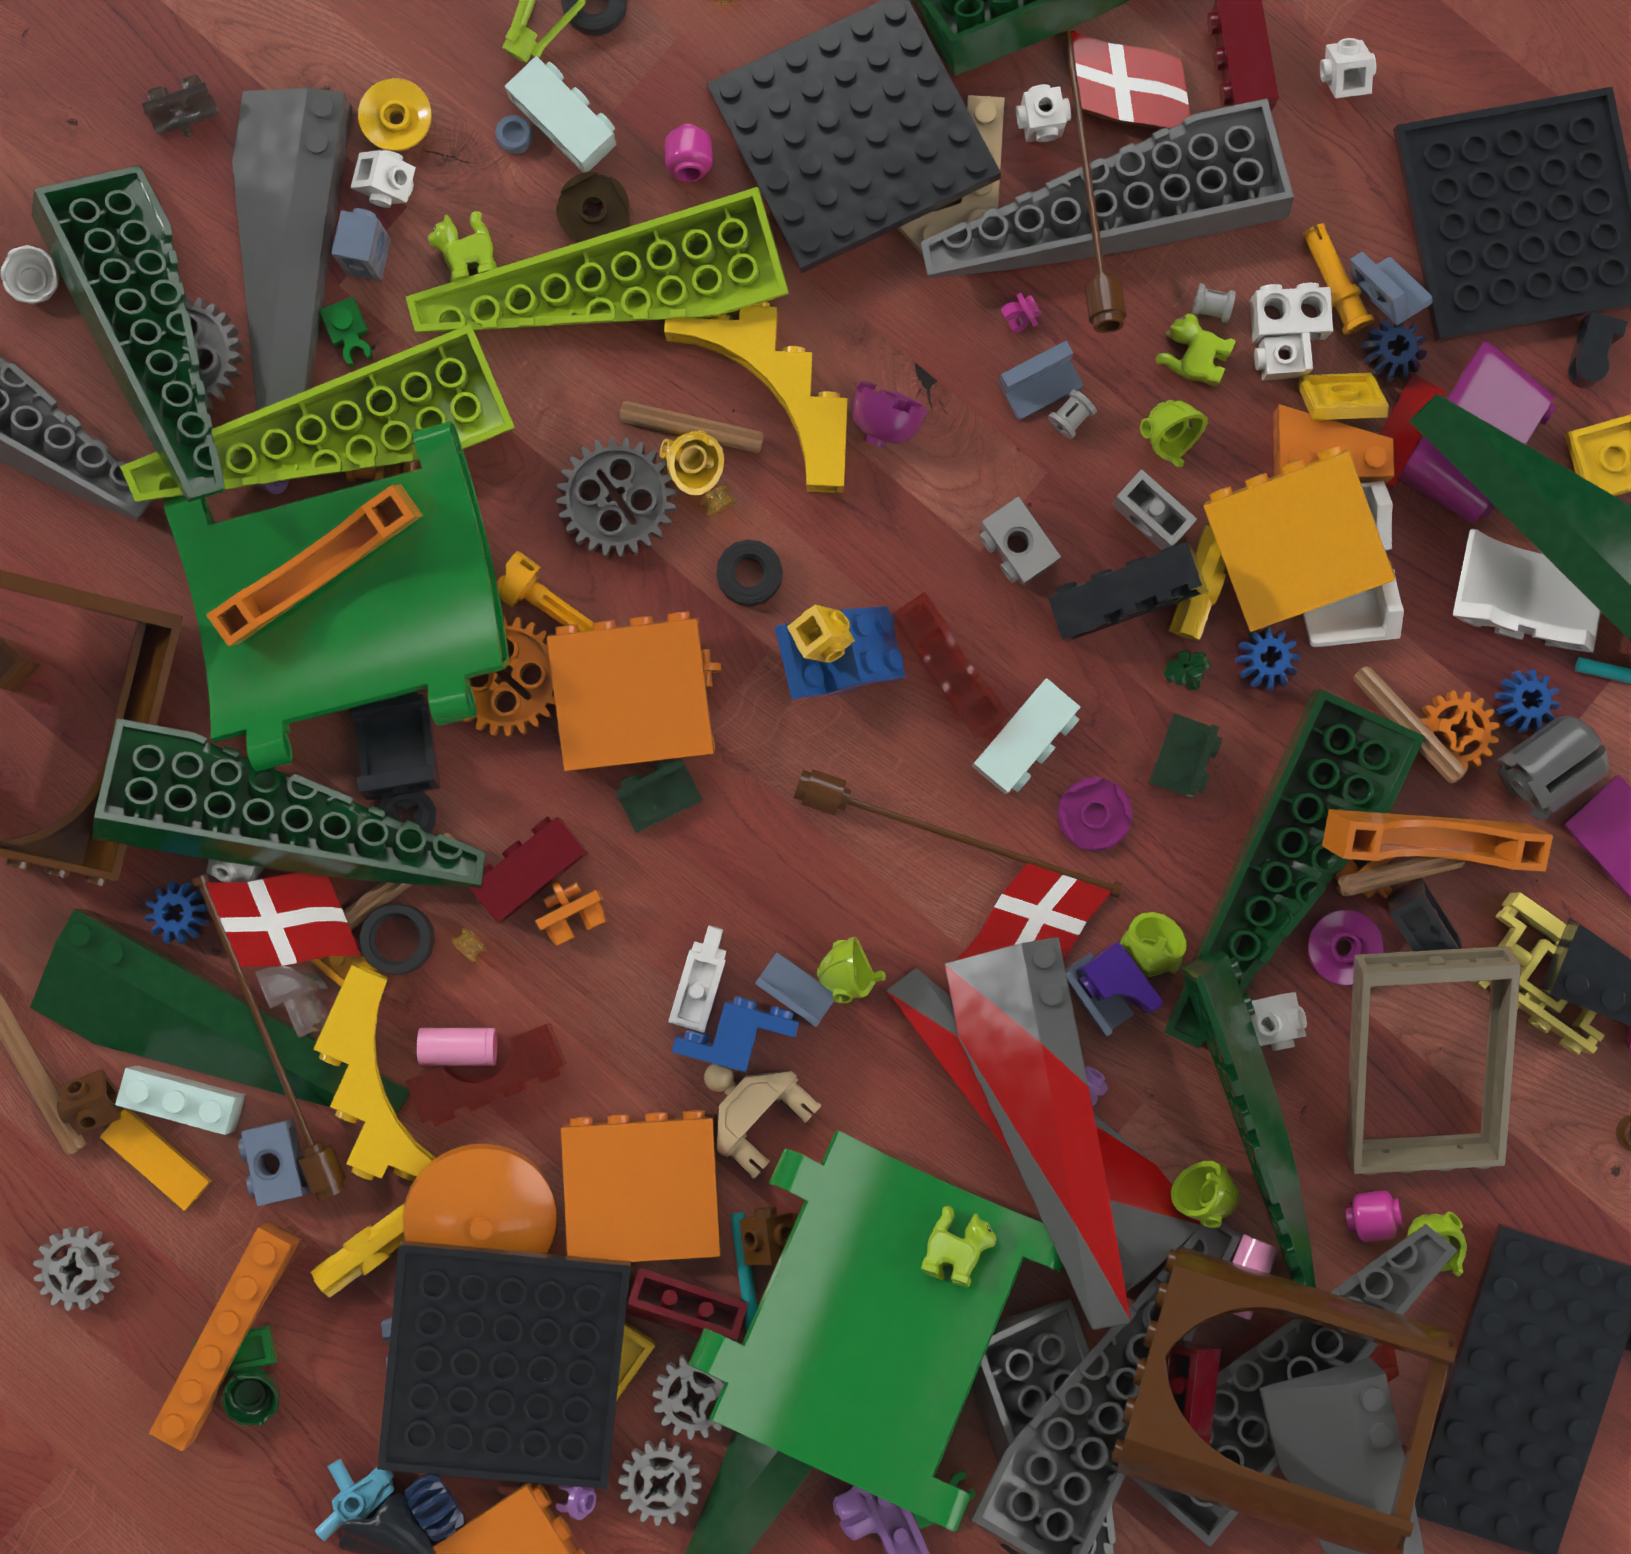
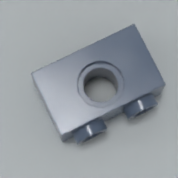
(361, 244)
(282, 1141)

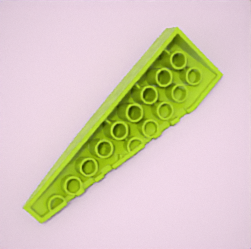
(664, 268)
(352, 420)

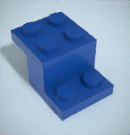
(868, 660)
(735, 1033)

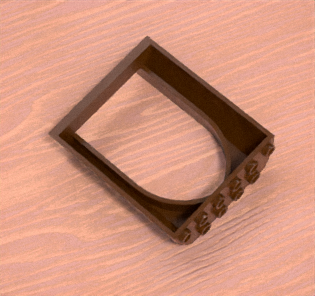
(68, 842)
(1170, 1454)

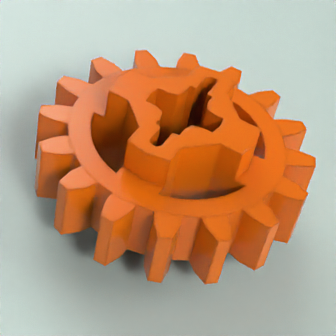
(1462, 716)

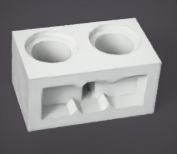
(1292, 318)

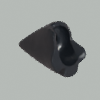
(386, 1530)

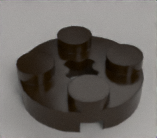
(601, 190)

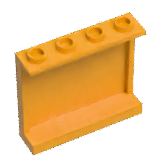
(1298, 538)

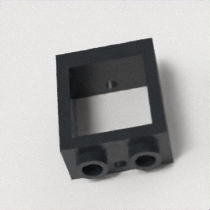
(1417, 920)

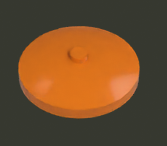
(481, 1200)

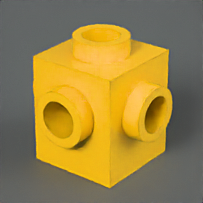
(821, 633)

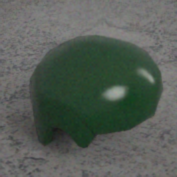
(250, 1397)

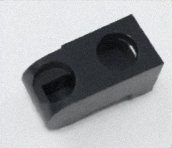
(1590, 352)

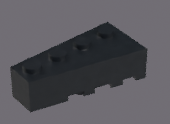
(1127, 592)
(1590, 974)

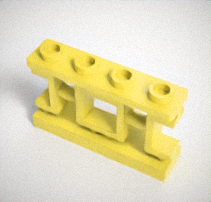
(1532, 999)

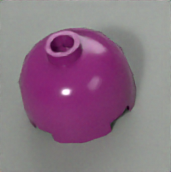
(886, 414)

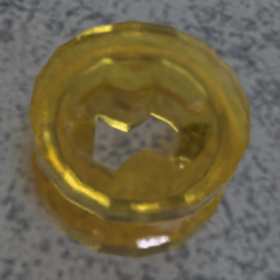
(717, 501)
(469, 944)

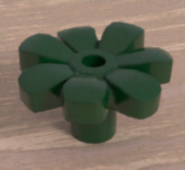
(1187, 669)

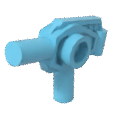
(355, 1499)

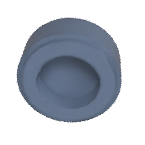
(514, 134)

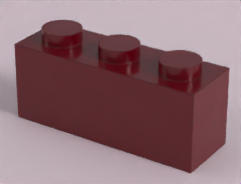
(1242, 52)
(528, 868)
(684, 1305)
(1193, 1382)

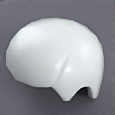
(29, 275)

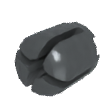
(1554, 765)

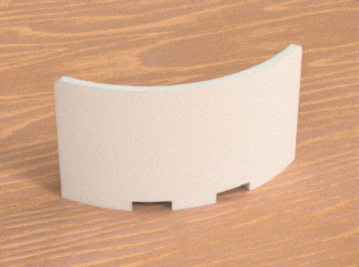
(1522, 595)
(1369, 614)

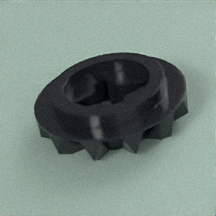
(425, 813)

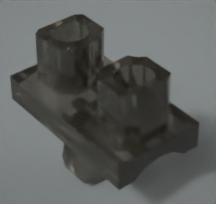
(180, 108)

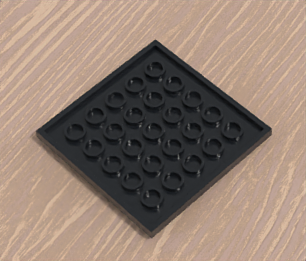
(853, 132)
(1520, 212)
(503, 1364)

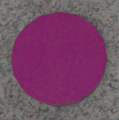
(1094, 814)

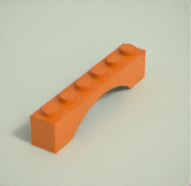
(315, 566)
(1388, 835)
(223, 1335)

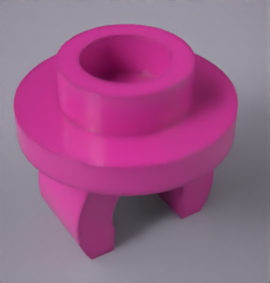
(1024, 310)

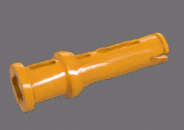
(1343, 294)

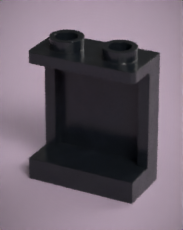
(395, 747)

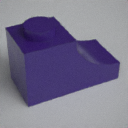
(1116, 974)

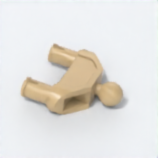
(747, 1103)

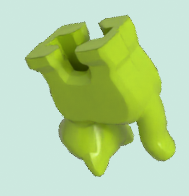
(467, 253)
(1202, 348)
(952, 1251)

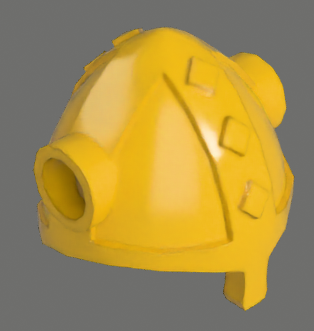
(693, 461)

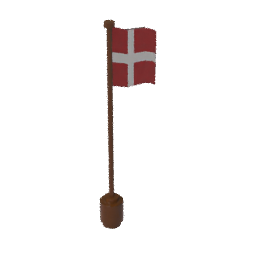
(1130, 89)
(1036, 904)
(279, 925)

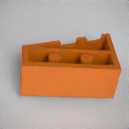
(1302, 438)

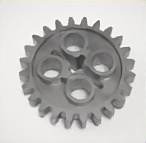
(215, 340)
(589, 515)

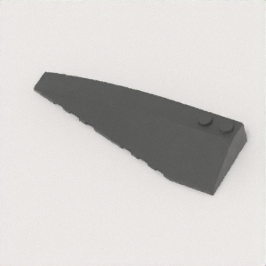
(1180, 184)

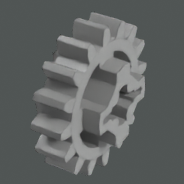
(91, 1268)
(677, 1401)
(650, 1468)

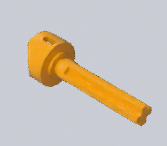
(521, 584)

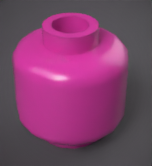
(688, 153)
(1375, 1216)

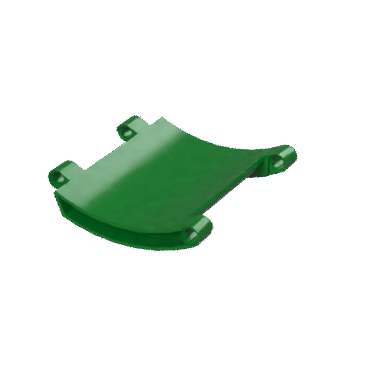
(388, 626)
(855, 1346)

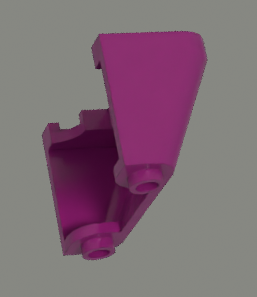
(1498, 394)

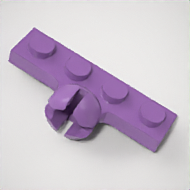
(867, 1513)

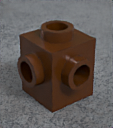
(88, 1102)
(765, 1235)

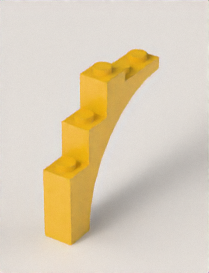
(788, 374)
(361, 1095)

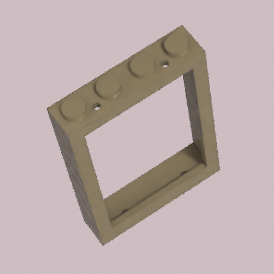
(1441, 1151)

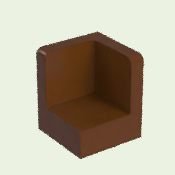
(15, 665)

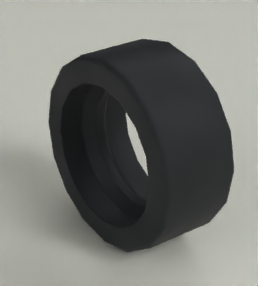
(369, 932)

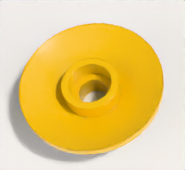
(389, 99)

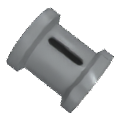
(1213, 303)
(1072, 414)

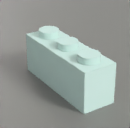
(562, 114)
(1027, 737)
(180, 1099)

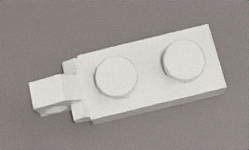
(699, 982)

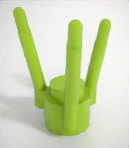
(521, 40)

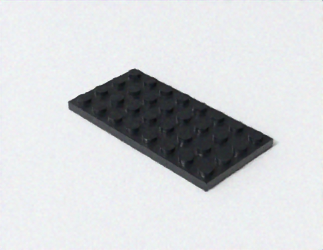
(1526, 1391)

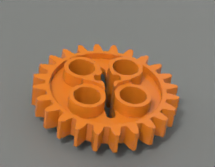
(528, 652)

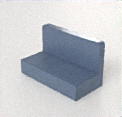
(1389, 287)
(1040, 381)
(795, 989)
(1104, 1013)

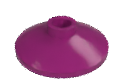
(1345, 925)

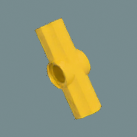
(1193, 613)
(360, 1253)

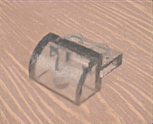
(296, 989)

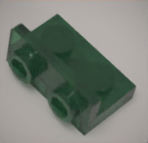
(1184, 756)
(658, 794)

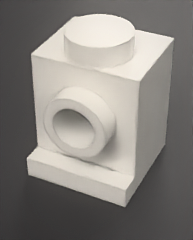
(1275, 368)

